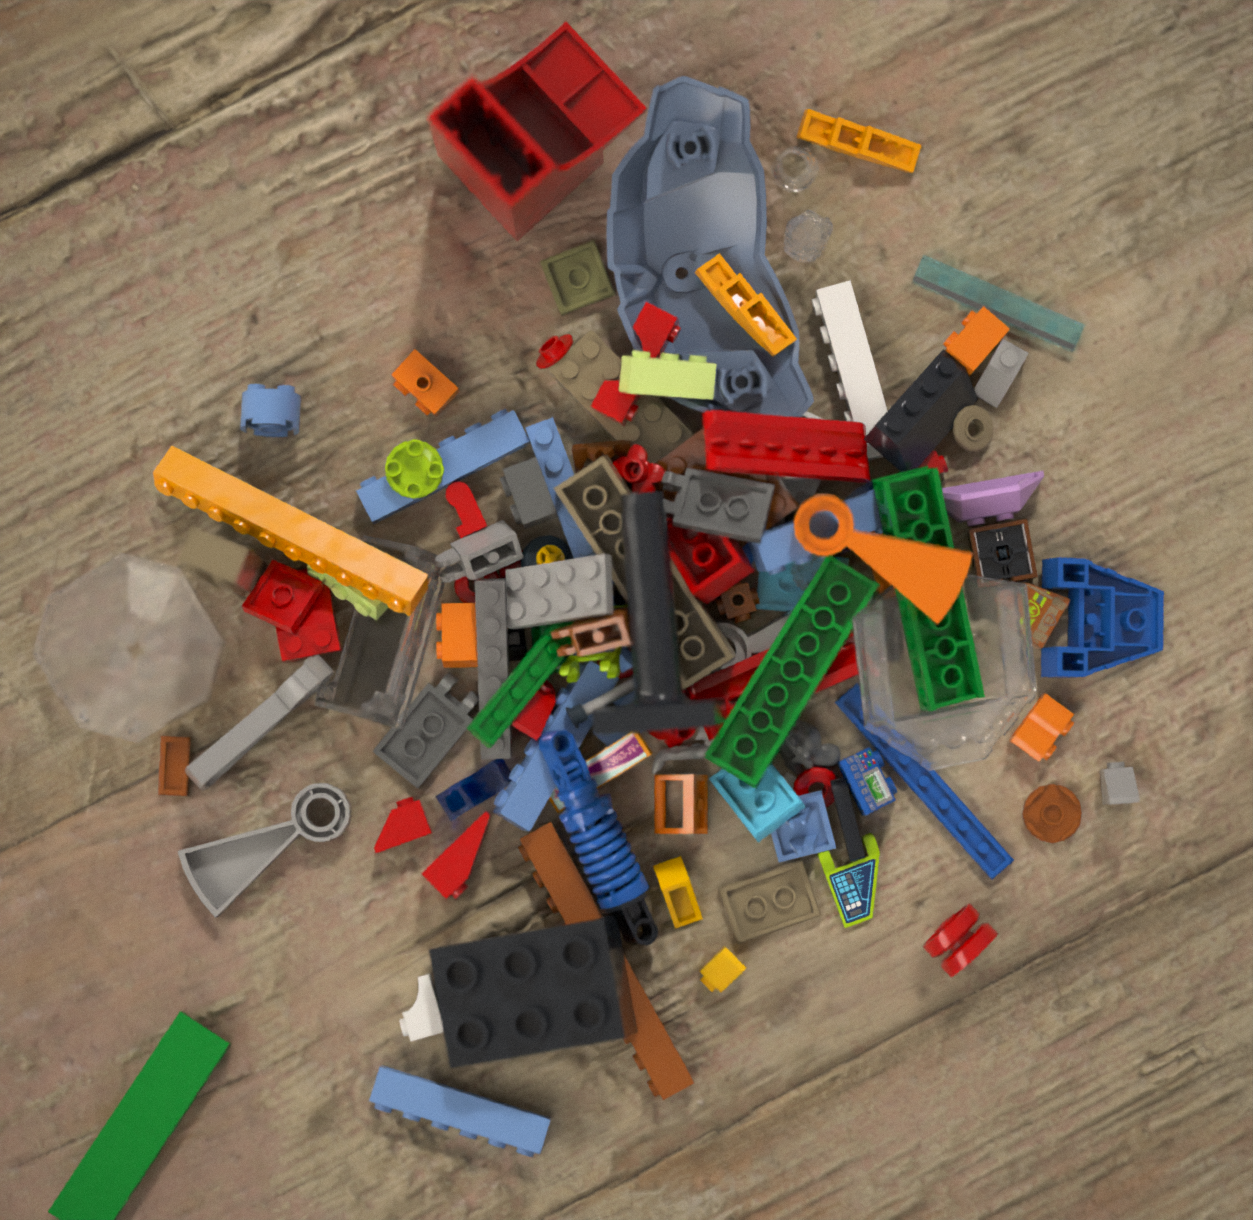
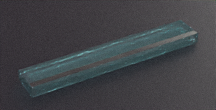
(1003, 304)

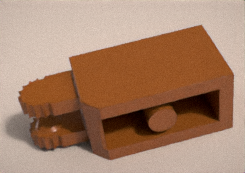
(595, 634)

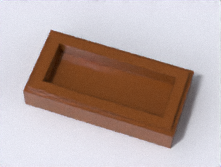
(174, 759)

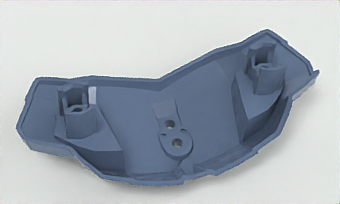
(678, 203)

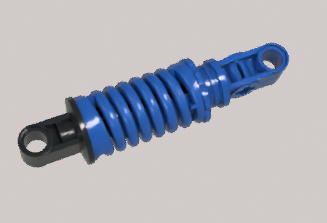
(599, 839)

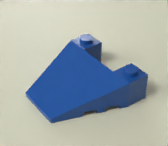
(1108, 618)

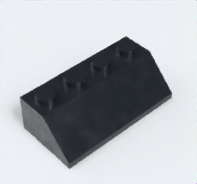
(923, 413)

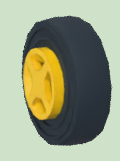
(547, 548)

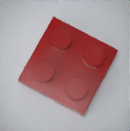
(282, 596)

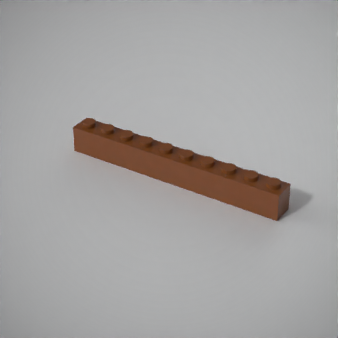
(576, 904)

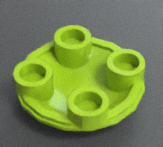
(414, 469)

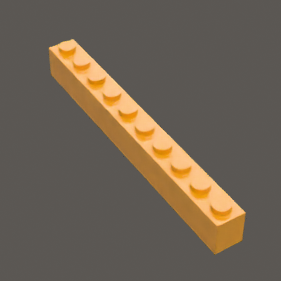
(290, 531)

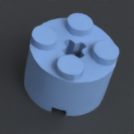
(270, 410)

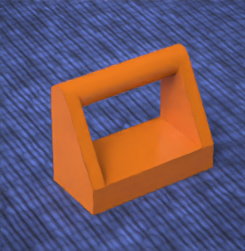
(694, 804)

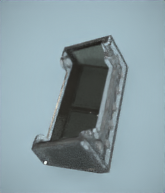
(385, 655)

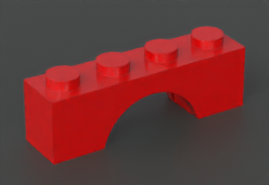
(655, 331)

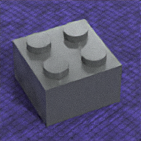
(530, 493)

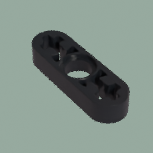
(847, 819)

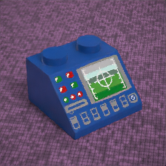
(867, 781)

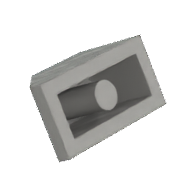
(1000, 373)
(1118, 784)

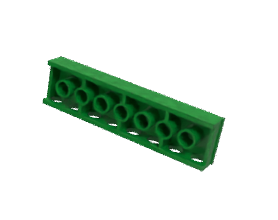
(940, 653)
(791, 671)
(141, 1122)

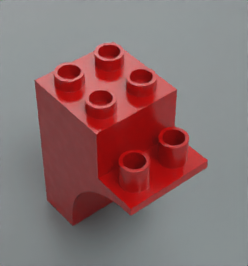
(534, 128)

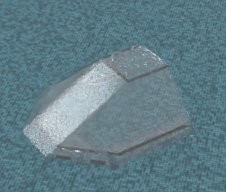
(961, 730)

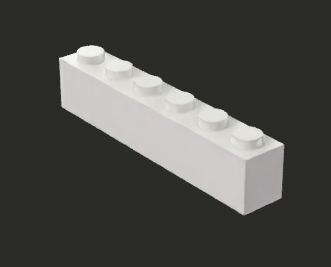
(850, 356)

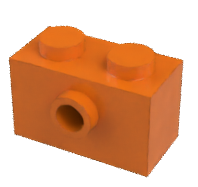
(976, 340)
(424, 383)
(459, 635)

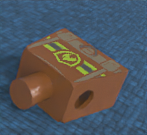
(1045, 612)

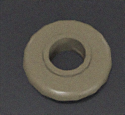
(983, 432)

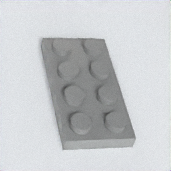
(559, 591)

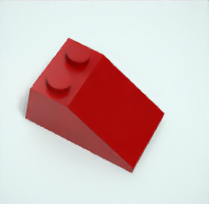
(707, 561)
(315, 634)
(457, 862)

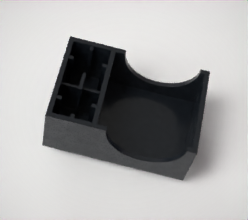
(533, 992)

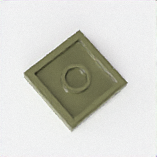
(577, 278)

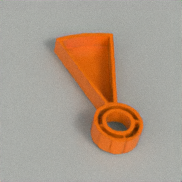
(919, 570)

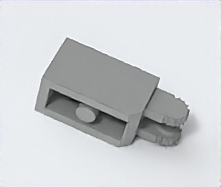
(480, 553)

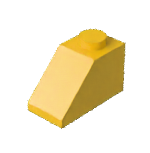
(678, 892)
(721, 970)

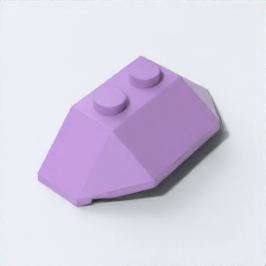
(990, 498)

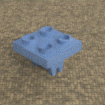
(806, 831)

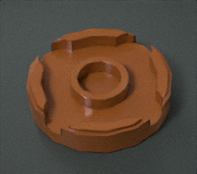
(1052, 813)

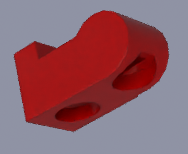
(461, 498)

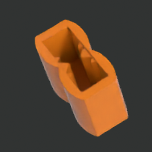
(1042, 727)

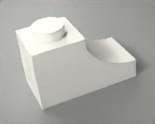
(425, 1015)

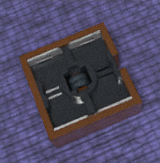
(1003, 551)

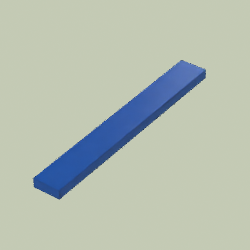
(934, 794)

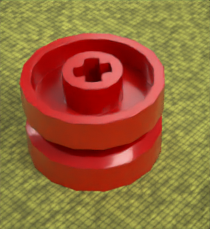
(963, 943)

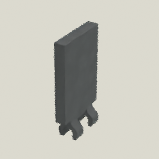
(718, 504)
(430, 731)

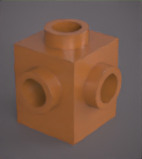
(742, 612)

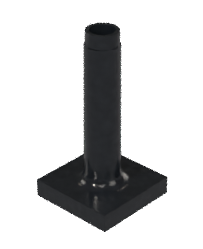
(653, 631)

